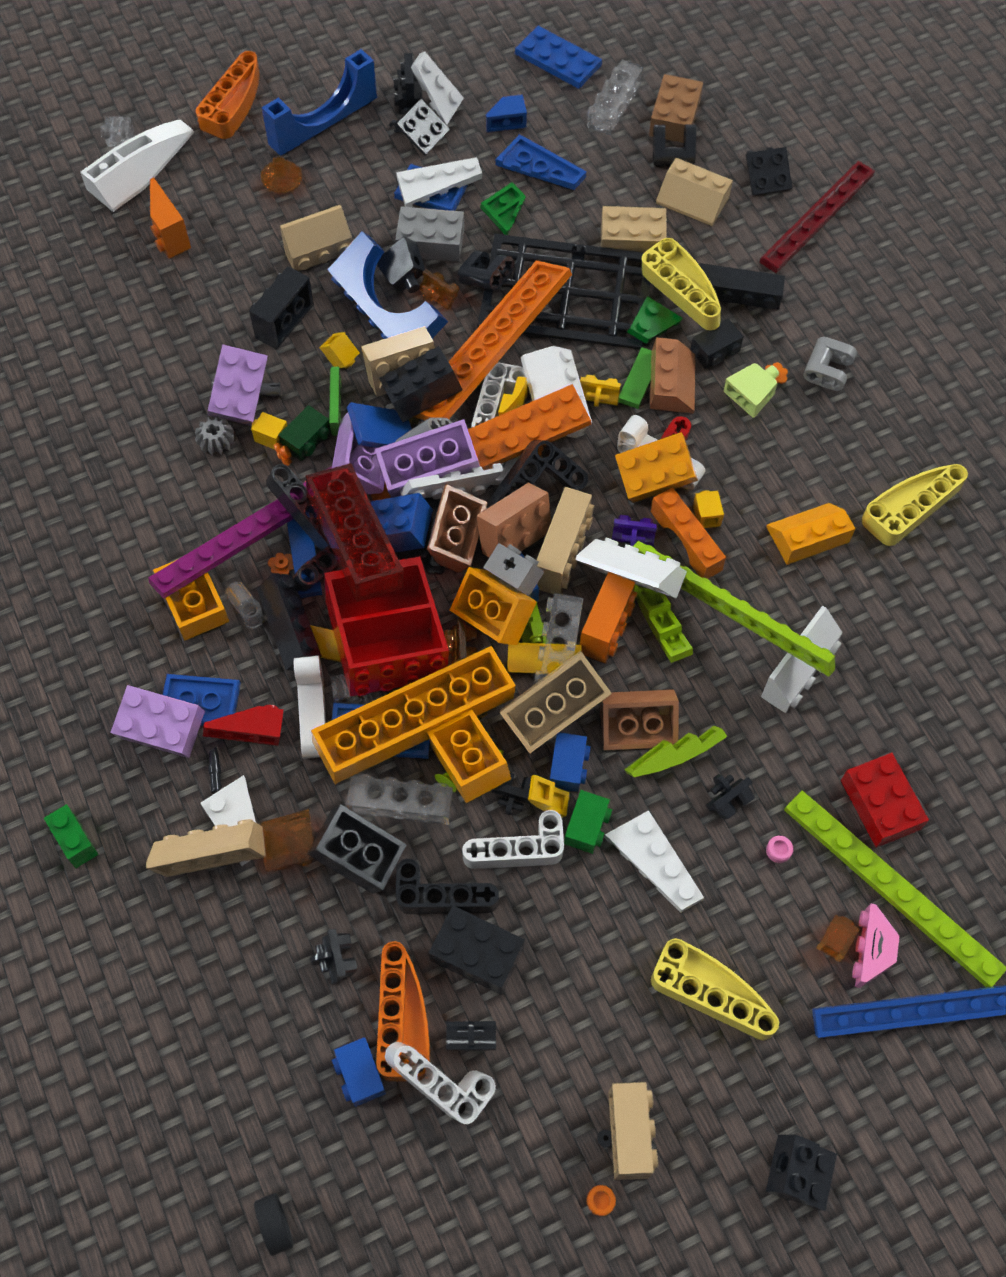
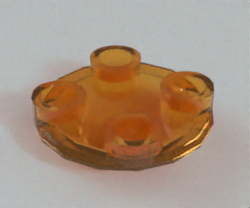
(281, 175)

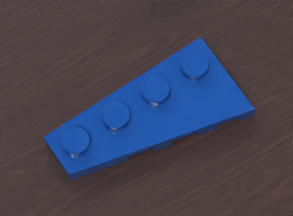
(540, 163)

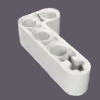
(496, 383)
(635, 435)
(310, 701)
(512, 845)
(434, 1079)

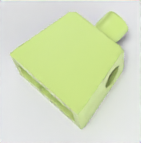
(752, 387)

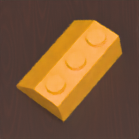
(811, 532)

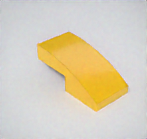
(518, 397)
(547, 796)

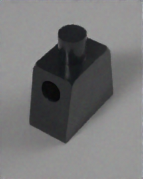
(402, 265)

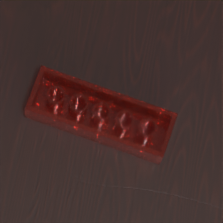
(354, 532)

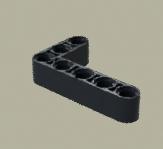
(537, 466)
(311, 526)

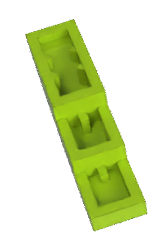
(663, 623)
(667, 755)

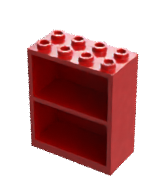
(389, 636)

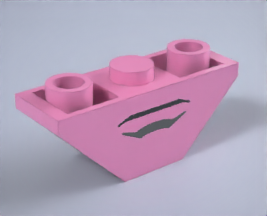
(876, 946)

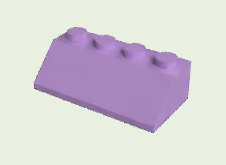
(426, 455)
(361, 457)

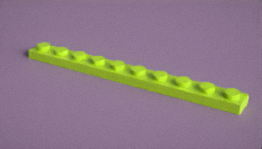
(756, 621)
(896, 890)

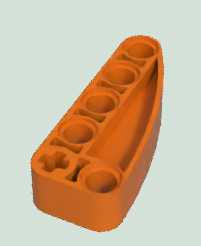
(230, 98)
(411, 1019)

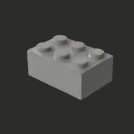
(435, 232)

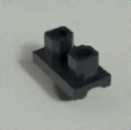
(739, 789)
(513, 793)
(330, 957)
(471, 1036)

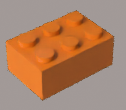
(608, 618)

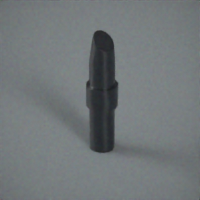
(214, 770)

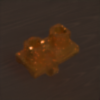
(436, 289)
(457, 638)

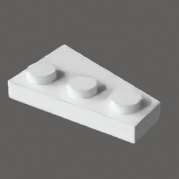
(442, 93)
(230, 805)

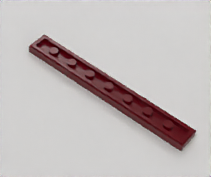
(816, 217)

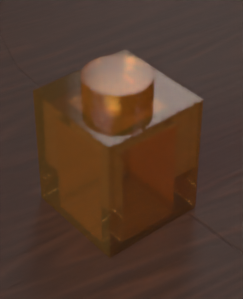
(838, 937)

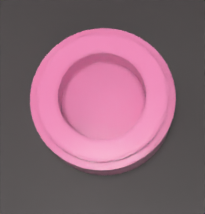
(779, 849)

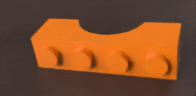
(701, 549)

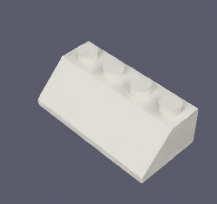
(551, 371)
(637, 567)
(794, 675)

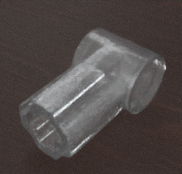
(245, 604)

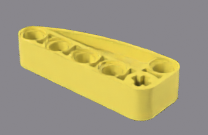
(682, 281)
(907, 500)
(712, 979)

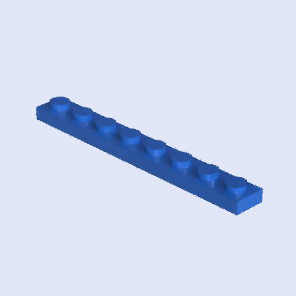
(909, 1011)

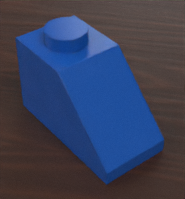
(507, 114)

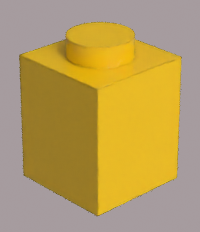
(340, 350)
(267, 429)
(708, 508)

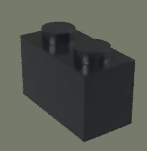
(717, 344)

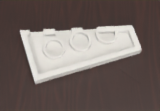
(428, 181)
(472, 482)
(652, 854)

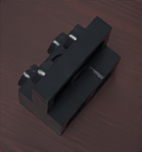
(407, 85)
(801, 1171)

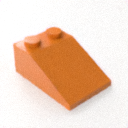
(167, 223)

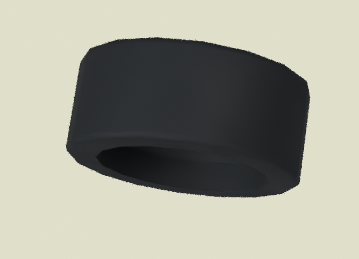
(273, 1224)

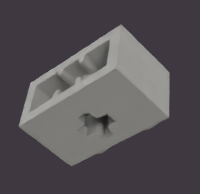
(514, 569)

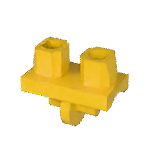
(600, 390)

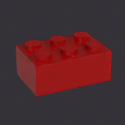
(884, 800)

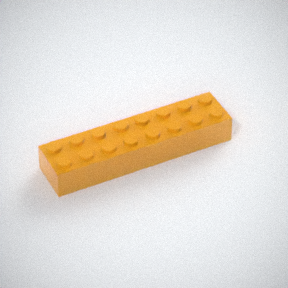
(407, 714)

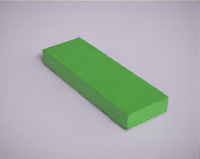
(637, 380)
(335, 400)

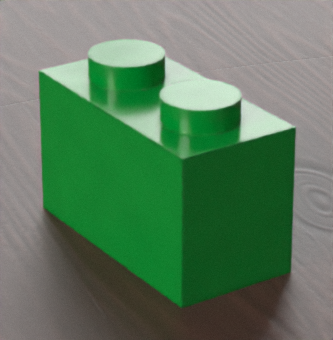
(586, 822)
(71, 836)

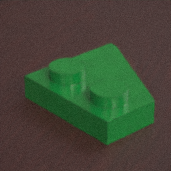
(504, 207)
(652, 320)

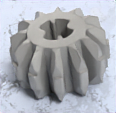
(214, 435)

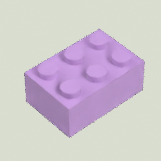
(237, 385)
(158, 721)

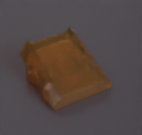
(288, 840)

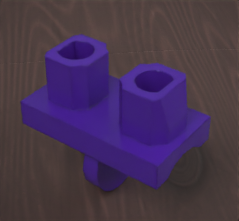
(634, 531)

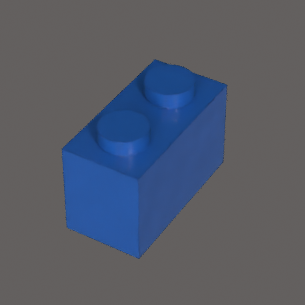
(568, 761)
(358, 1072)

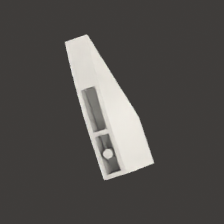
(132, 164)

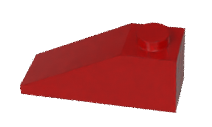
(252, 725)

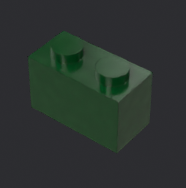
(305, 433)

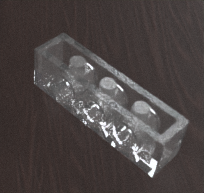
(615, 97)
(572, 607)
(411, 809)

